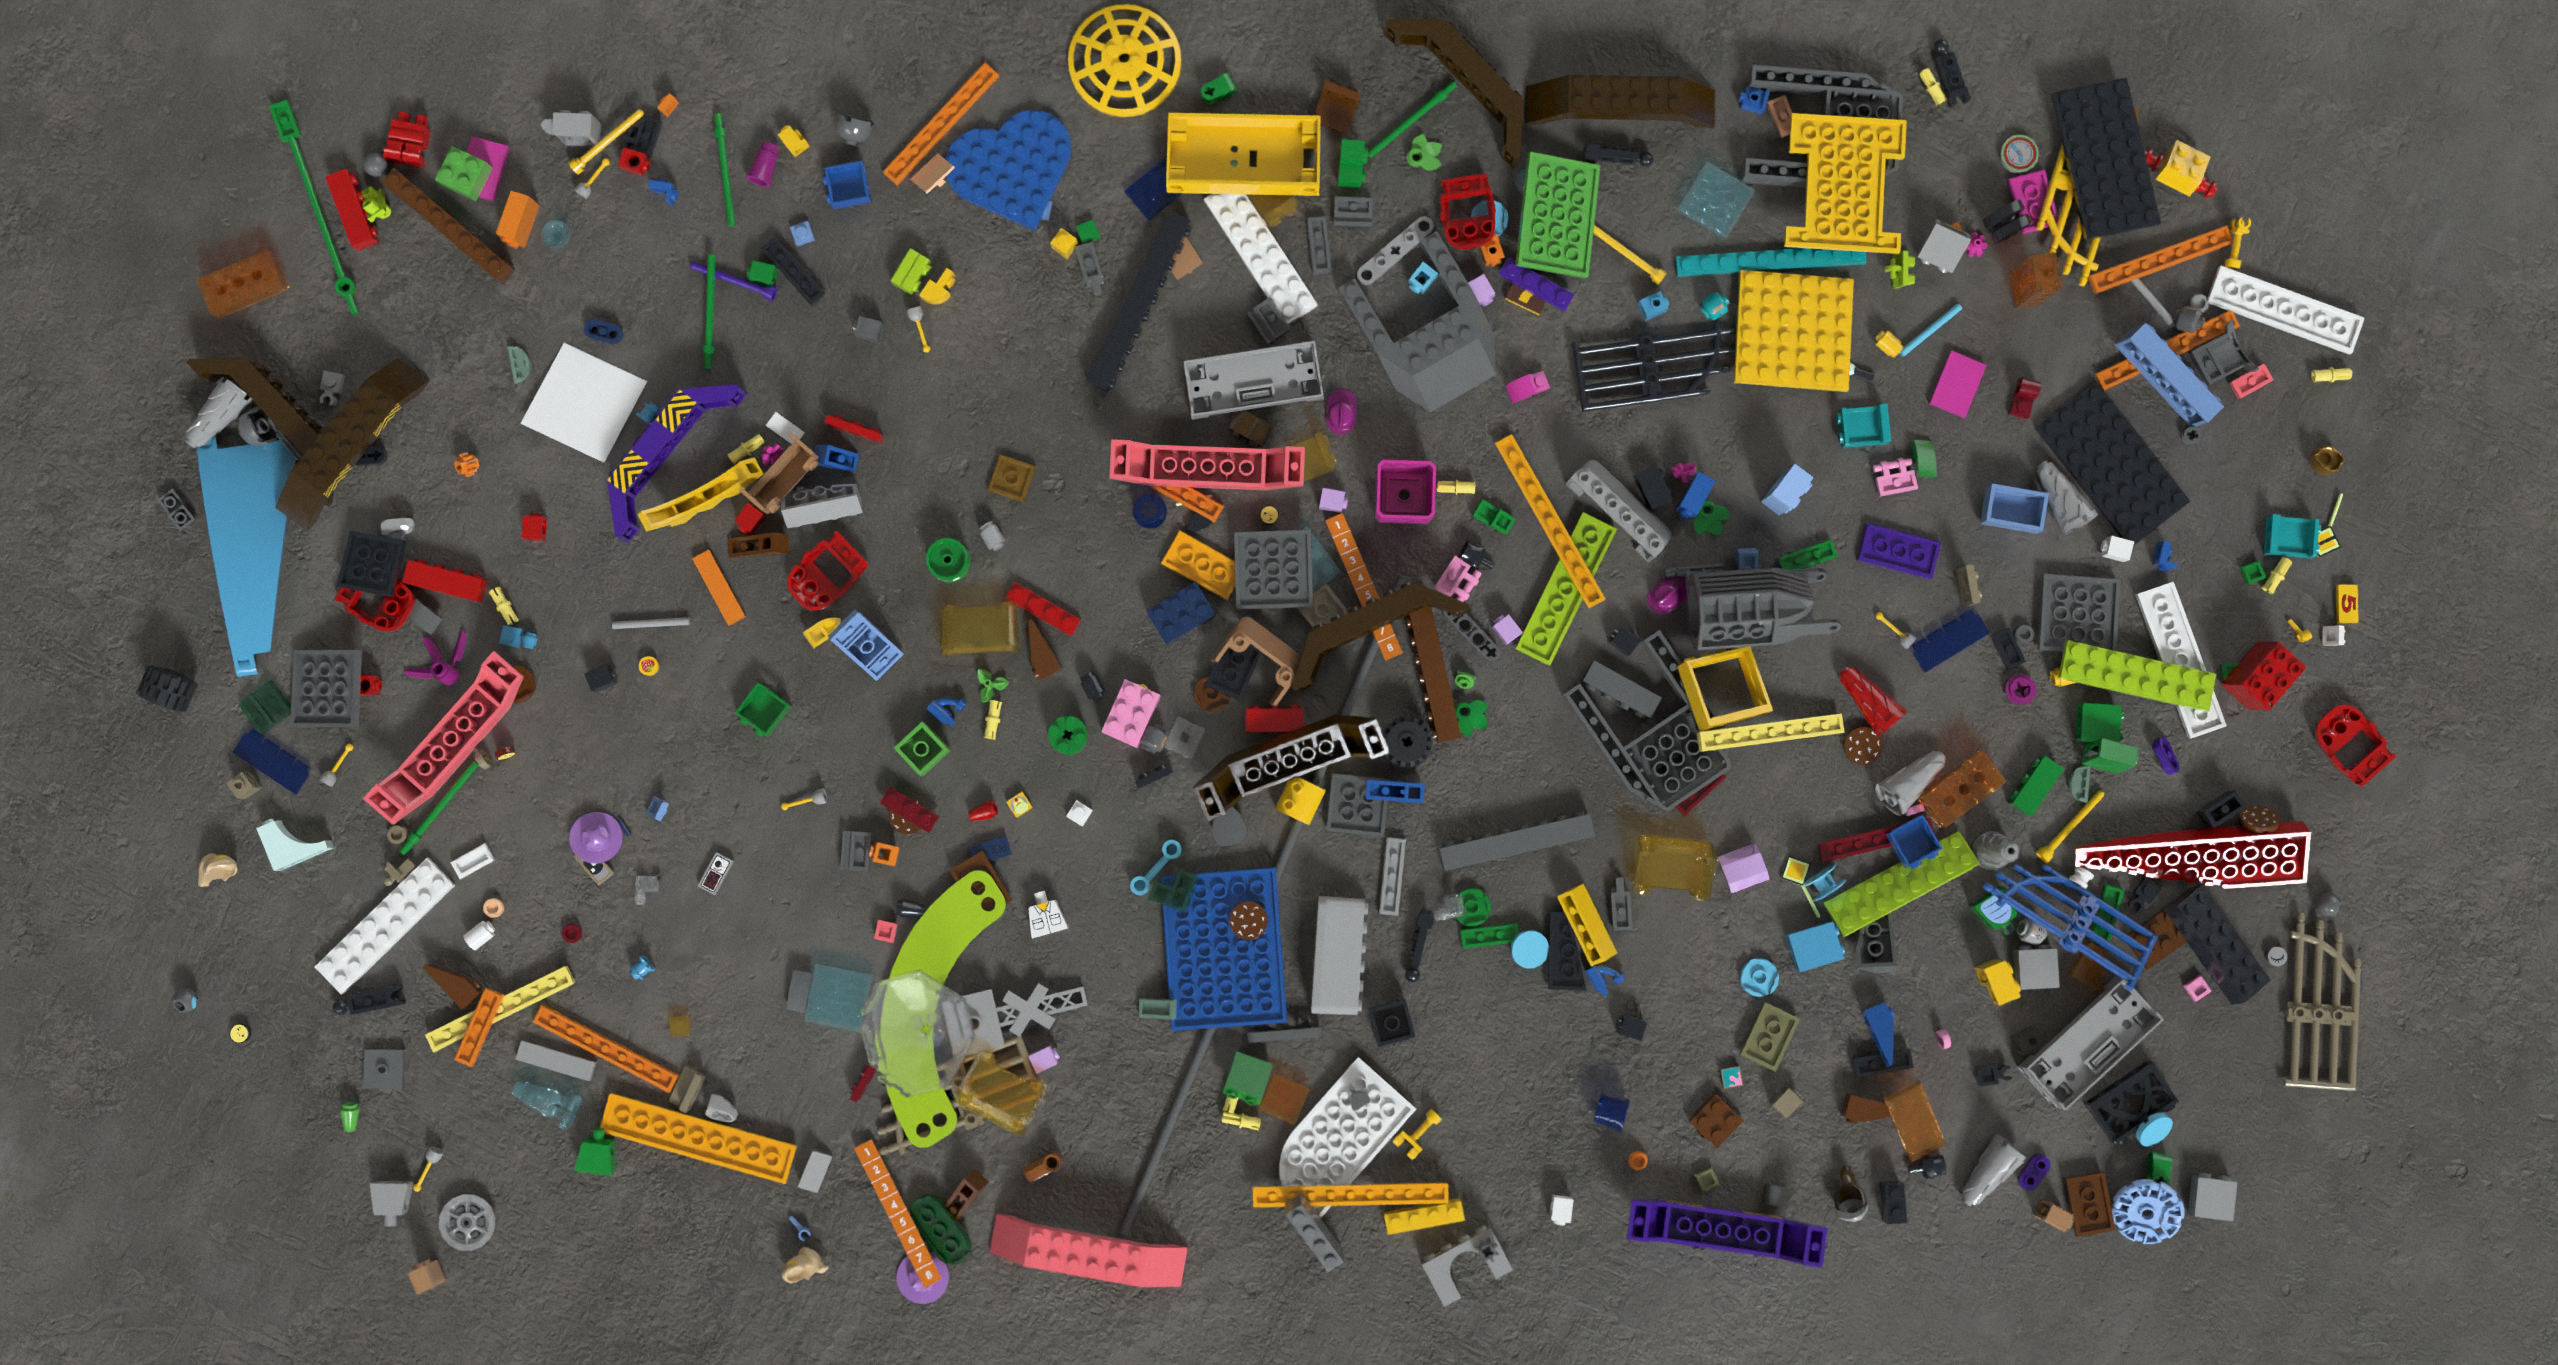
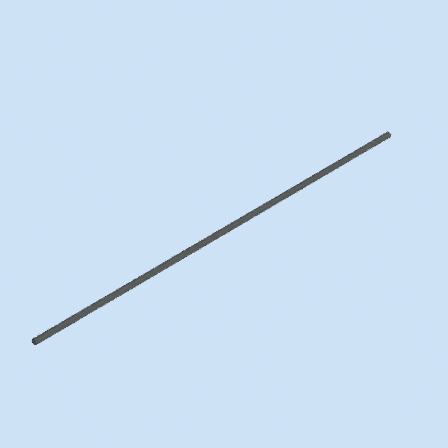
(1208, 1032)

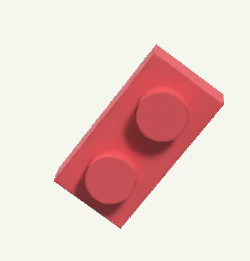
(2251, 381)

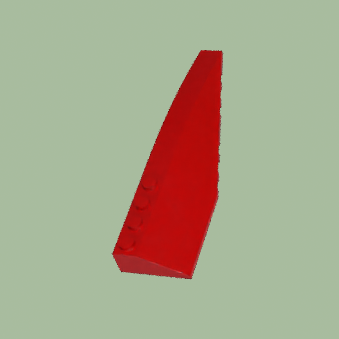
(2208, 855)

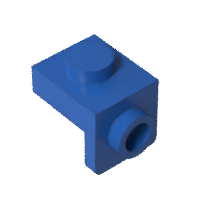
(662, 186)

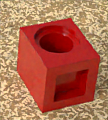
(629, 156)
(749, 519)
(534, 527)
(375, 685)

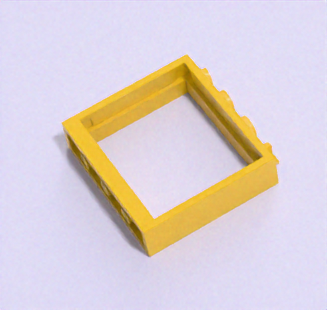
(1752, 678)

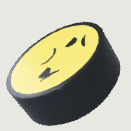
(1269, 515)
(240, 1033)

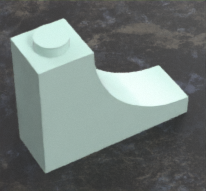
(284, 848)

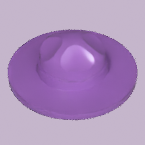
(596, 837)
(911, 1286)

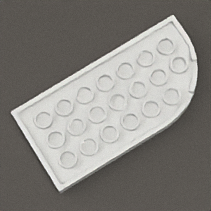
(1335, 1140)

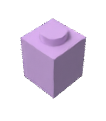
(1482, 290)
(1333, 500)
(1506, 629)
(1044, 1059)

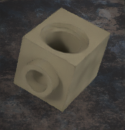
(243, 785)
(1786, 1101)

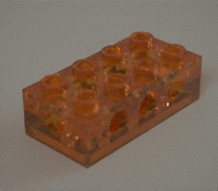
(232, 278)
(2036, 280)
(1974, 792)

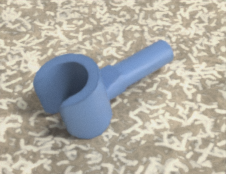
(800, 1228)

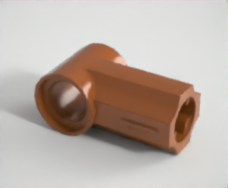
(1042, 1167)

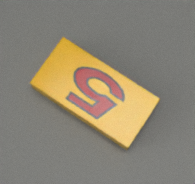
(2347, 603)

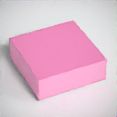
(2197, 988)

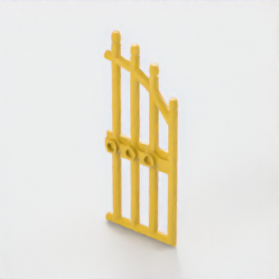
(2061, 180)

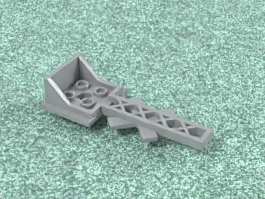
(989, 1034)

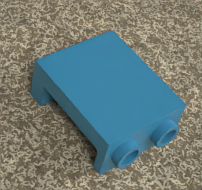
(1815, 946)

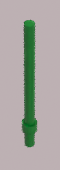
(1439, 96)
(720, 134)
(708, 349)
(415, 837)

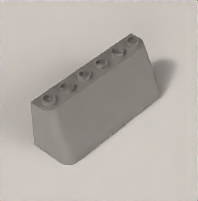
(1622, 508)
(1339, 955)

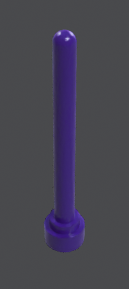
(769, 292)

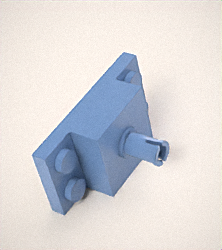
(865, 644)

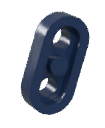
(604, 331)

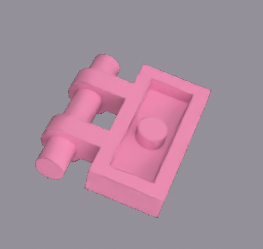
(1895, 483)
(1453, 576)

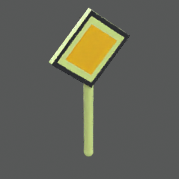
(1796, 872)

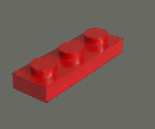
(854, 428)

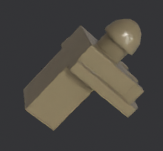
(398, 874)

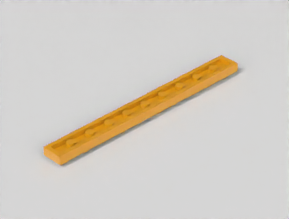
(1550, 521)
(1353, 1194)

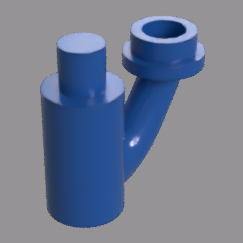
(941, 713)
(1595, 976)

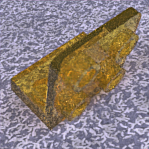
(1273, 207)
(1317, 456)

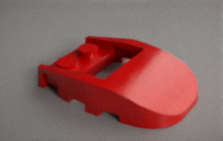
(1471, 231)
(812, 586)
(391, 612)
(2342, 725)

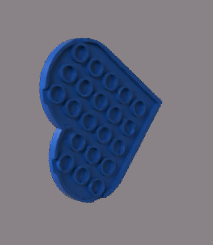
(1011, 168)

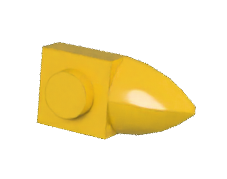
(818, 633)

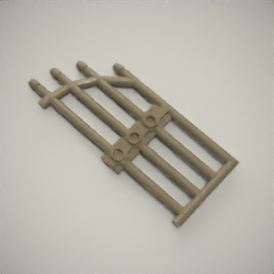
(2321, 1013)
(969, 1118)

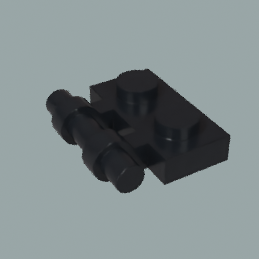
(646, 136)

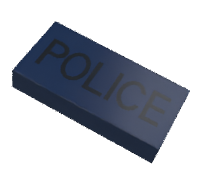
(993, 849)

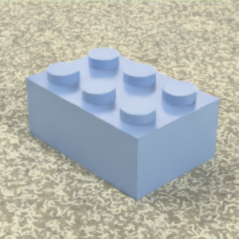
(1787, 490)

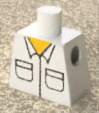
(1046, 916)

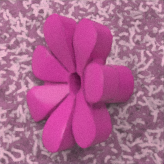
(1976, 245)
(771, 454)
(1683, 471)

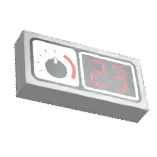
(715, 873)

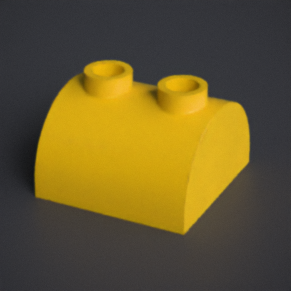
(1300, 799)

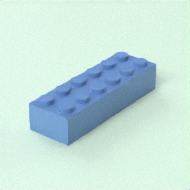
(2169, 375)

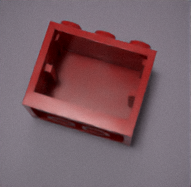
(2263, 675)

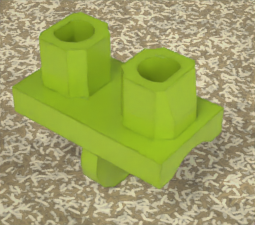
(375, 204)
(1899, 269)

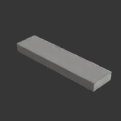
(1392, 876)
(556, 1060)

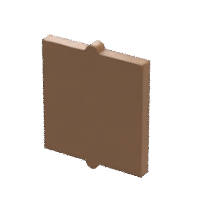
(1186, 261)

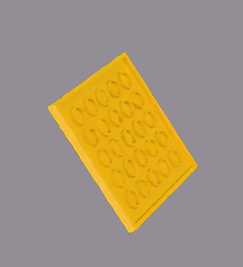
(1793, 331)

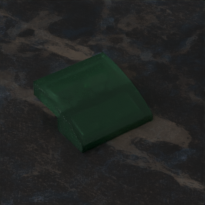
(266, 707)

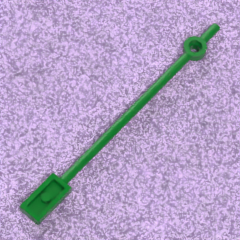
(289, 131)

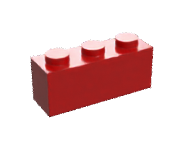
(1274, 719)

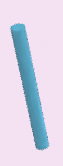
(1932, 328)

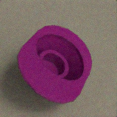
(1341, 411)
(1667, 595)

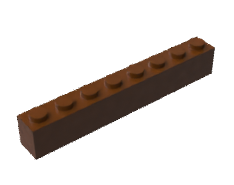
(448, 226)
(1433, 675)

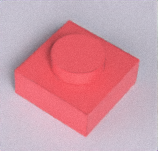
(886, 931)

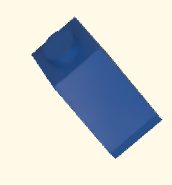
(836, 458)

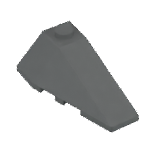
(1877, 946)

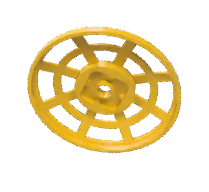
(1124, 71)

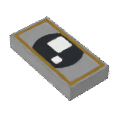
(599, 872)

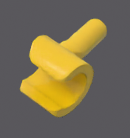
(2302, 636)

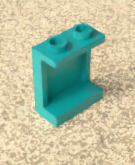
(1863, 426)
(2291, 536)

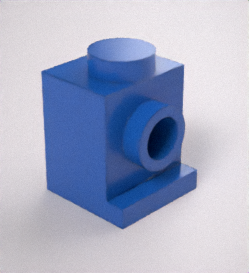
(1757, 106)

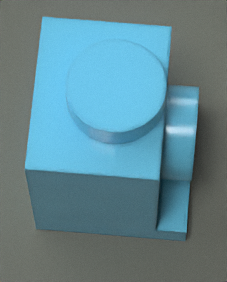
(1424, 272)

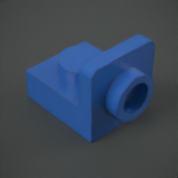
(2162, 554)

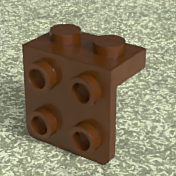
(1337, 106)

